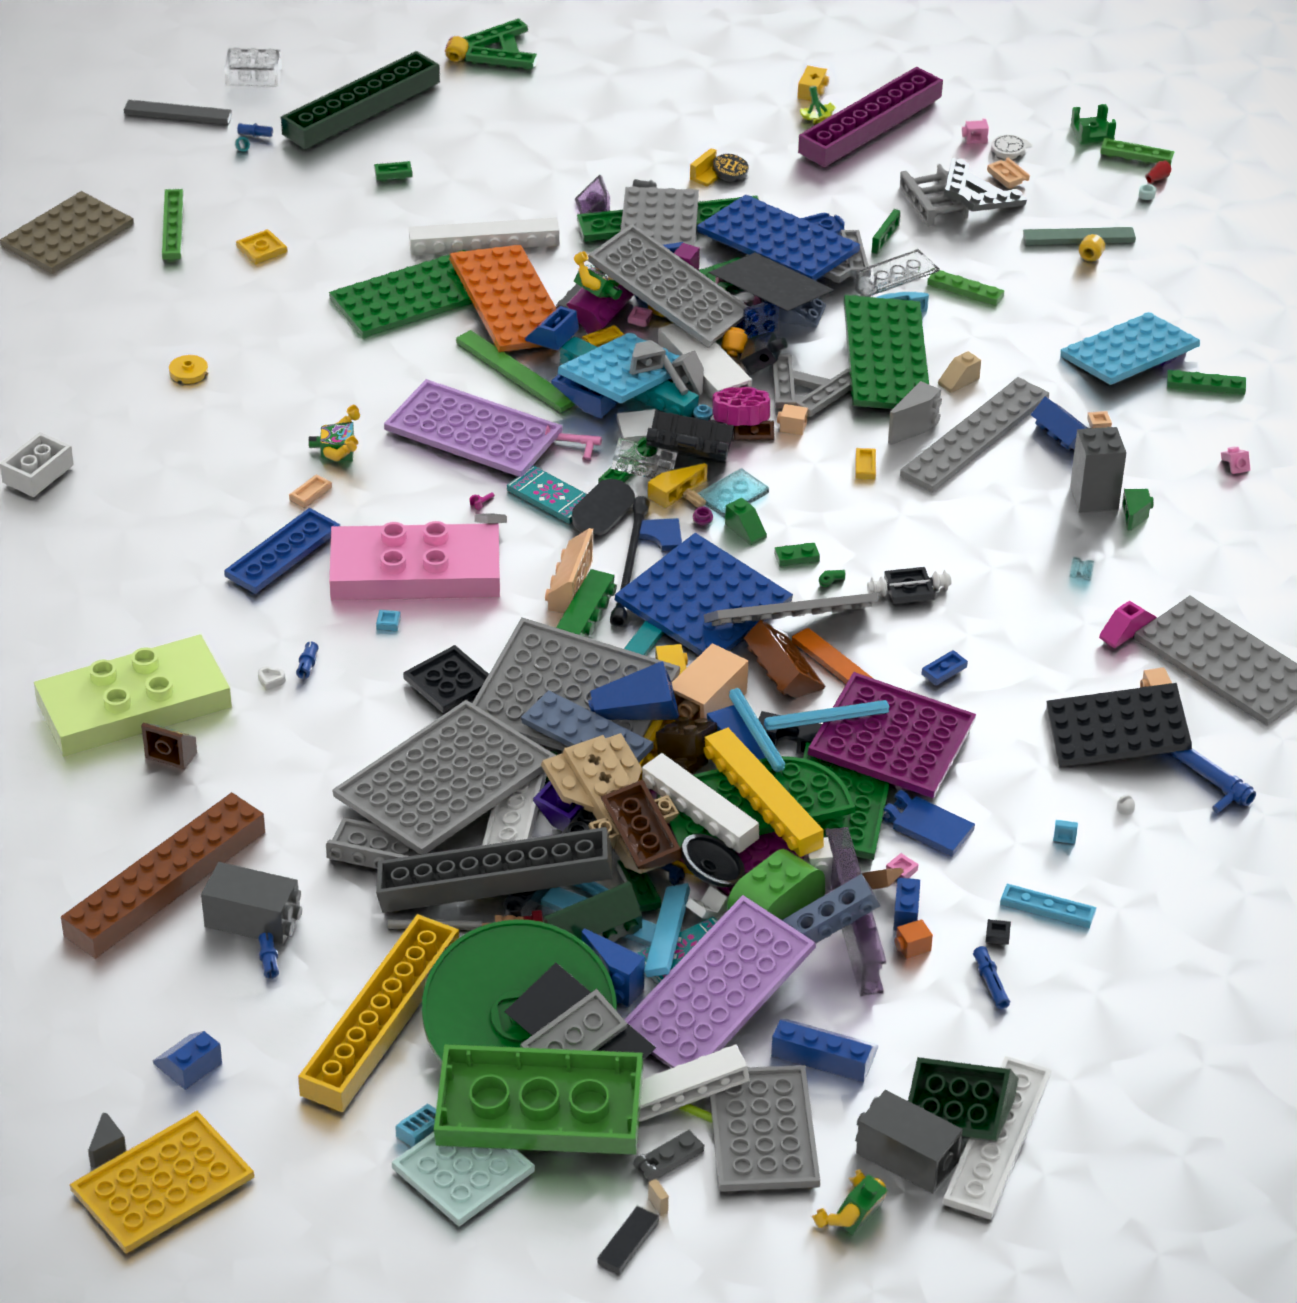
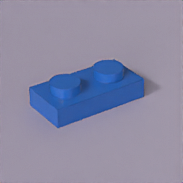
(944, 667)

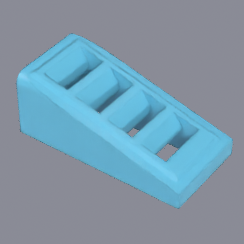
(411, 1137)

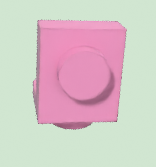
(1238, 459)

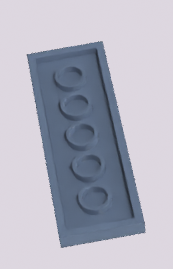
(575, 724)

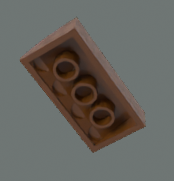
(642, 826)

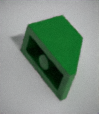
(1136, 506)
(744, 521)

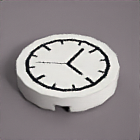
(1008, 146)

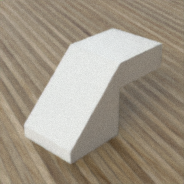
(712, 904)

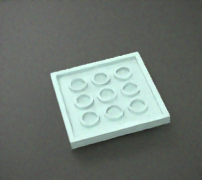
(461, 1178)

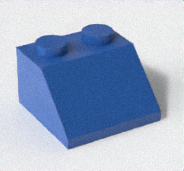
(190, 1059)

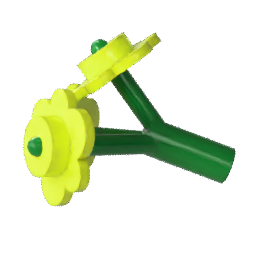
(824, 111)

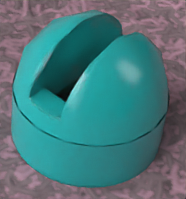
(245, 142)

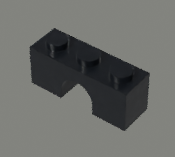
(799, 734)

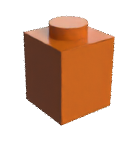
(913, 939)

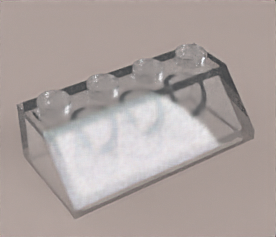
(893, 273)

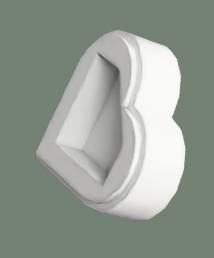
(271, 677)

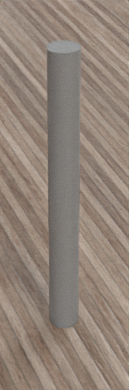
(461, 925)

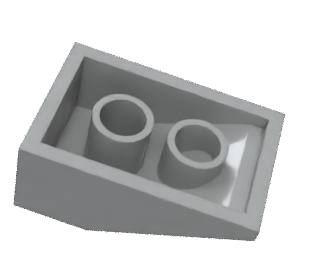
(915, 413)

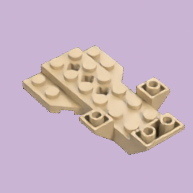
(596, 769)

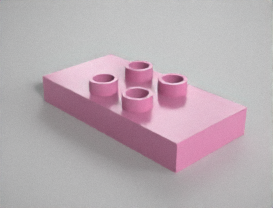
(414, 561)

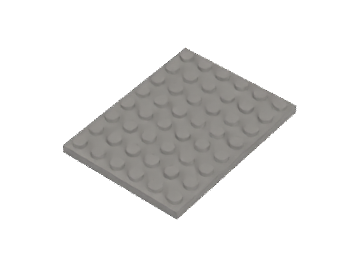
(557, 661)
(443, 777)

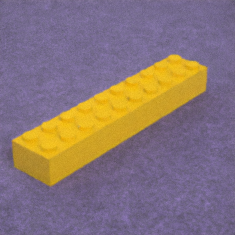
(375, 1016)

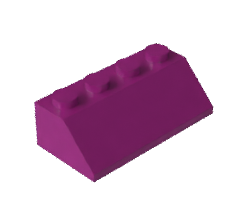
(596, 311)

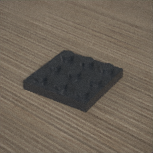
(447, 678)

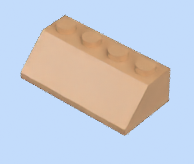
(570, 572)

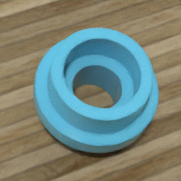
(703, 412)

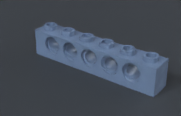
(834, 910)

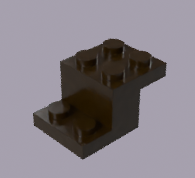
(685, 742)

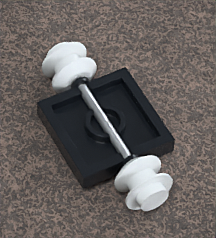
(909, 584)

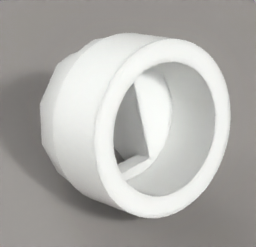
(1126, 805)

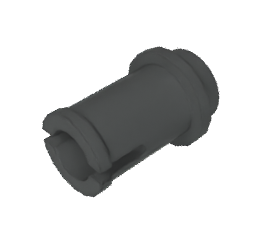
(645, 184)

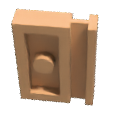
(1008, 173)

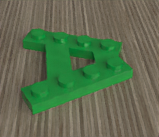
(508, 54)

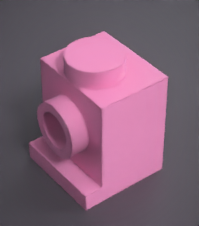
(975, 132)

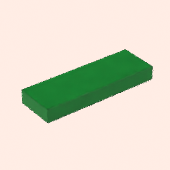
(885, 231)

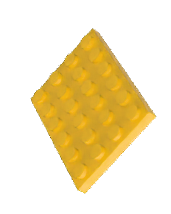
(161, 1181)

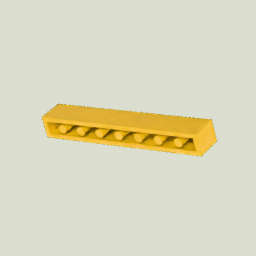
(764, 792)

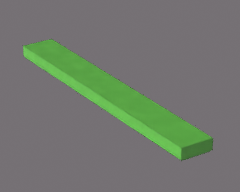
(514, 371)

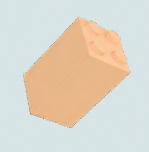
(707, 682)

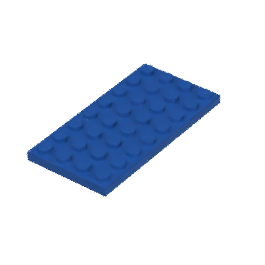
(779, 236)

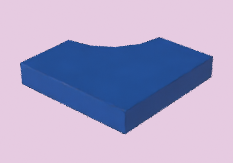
(663, 532)

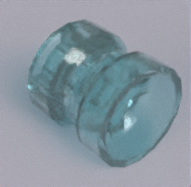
(1081, 568)

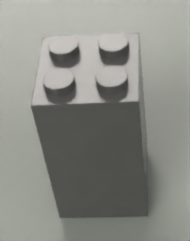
(1098, 469)
(251, 902)
(908, 1141)

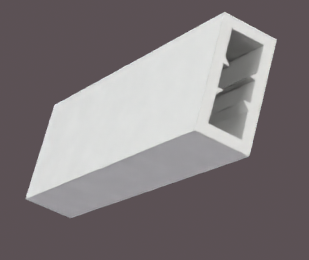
(719, 367)

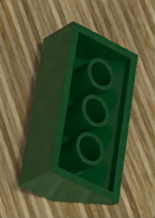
(605, 914)

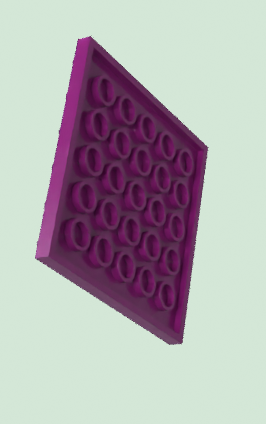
(903, 747)

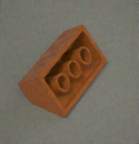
(782, 661)

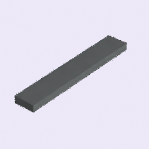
(178, 112)

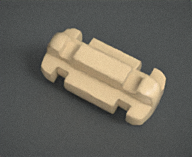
(694, 498)

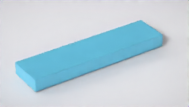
(1048, 905)

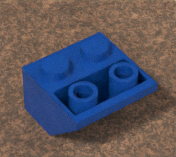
(555, 329)

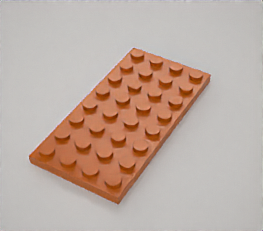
(504, 293)

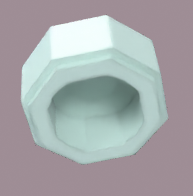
(1147, 191)

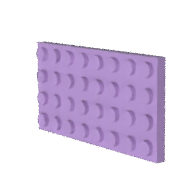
(473, 427)
(719, 984)

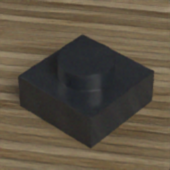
(998, 931)

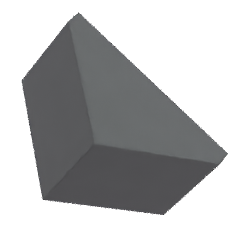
(106, 1143)

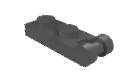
(669, 1155)

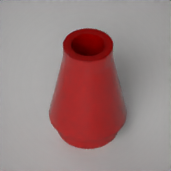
(1158, 172)

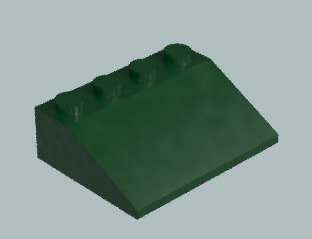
(965, 1095)

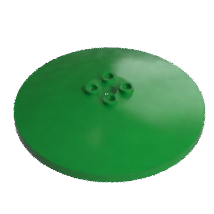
(490, 971)

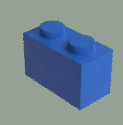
(906, 901)

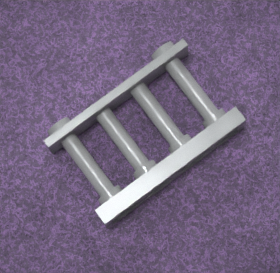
(922, 203)

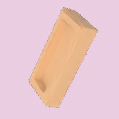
(310, 491)

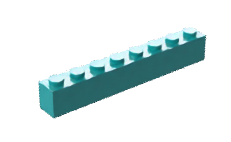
(662, 397)

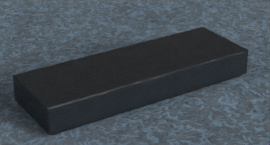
(628, 1239)

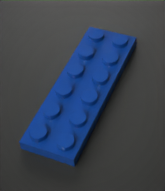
(281, 551)

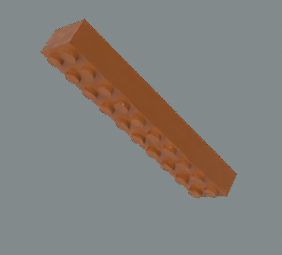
(162, 875)

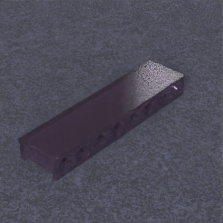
(861, 935)

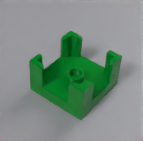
(1093, 128)

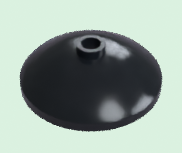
(712, 860)

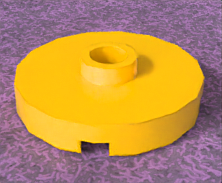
(188, 369)

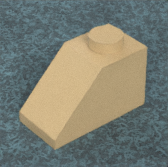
(961, 372)

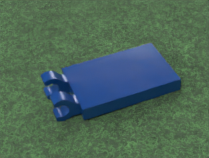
(928, 823)

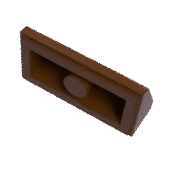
(761, 431)

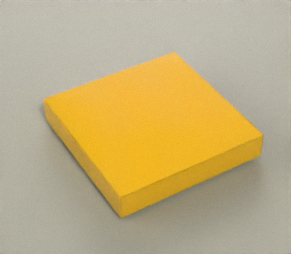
(261, 246)

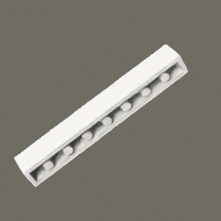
(483, 235)

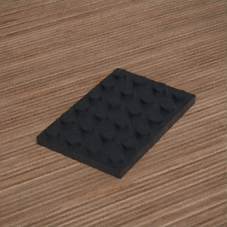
(1118, 724)

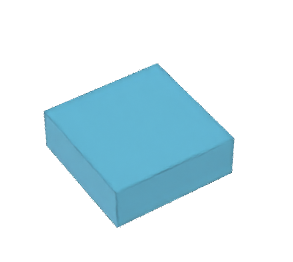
(388, 620)
(1065, 831)

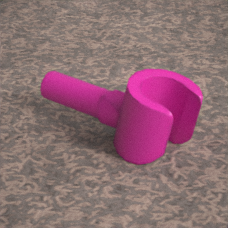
(478, 501)

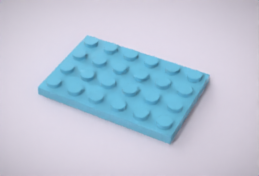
(1130, 348)
(608, 370)

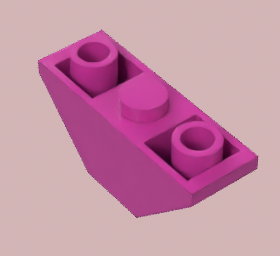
(1124, 623)

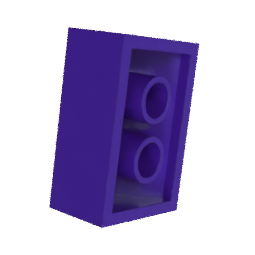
(554, 809)

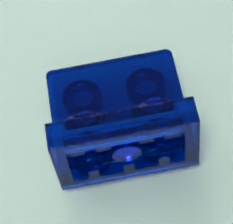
(760, 319)

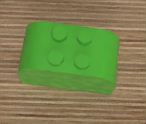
(780, 884)

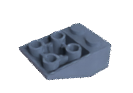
(805, 315)

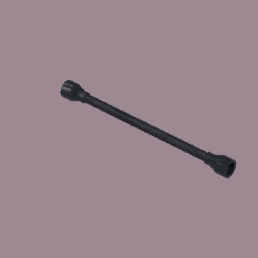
(640, 508)

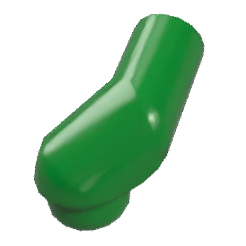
(830, 576)

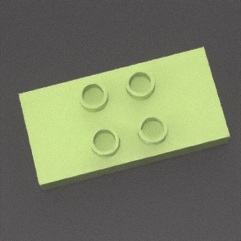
(122, 693)

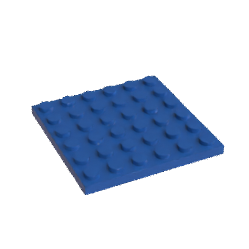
(695, 582)

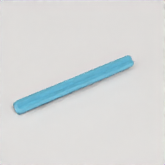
(826, 715)

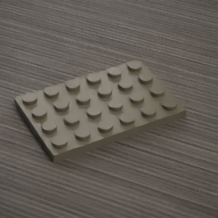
(66, 232)

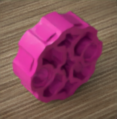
(741, 406)

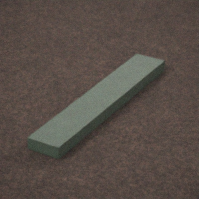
(1060, 236)

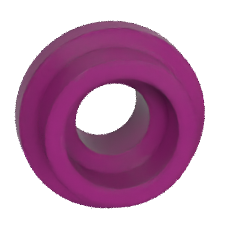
(702, 516)

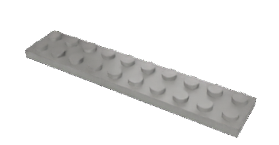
(974, 434)

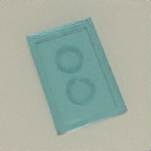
(731, 488)

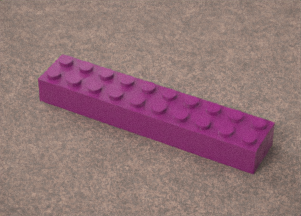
(870, 116)

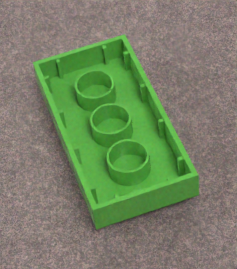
(539, 1099)

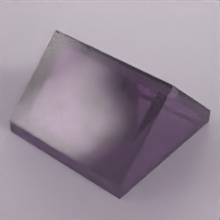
(594, 197)

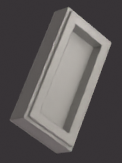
(491, 518)

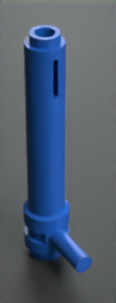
(1231, 785)

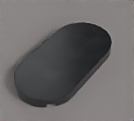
(603, 506)

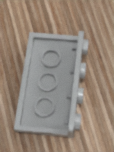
(364, 844)

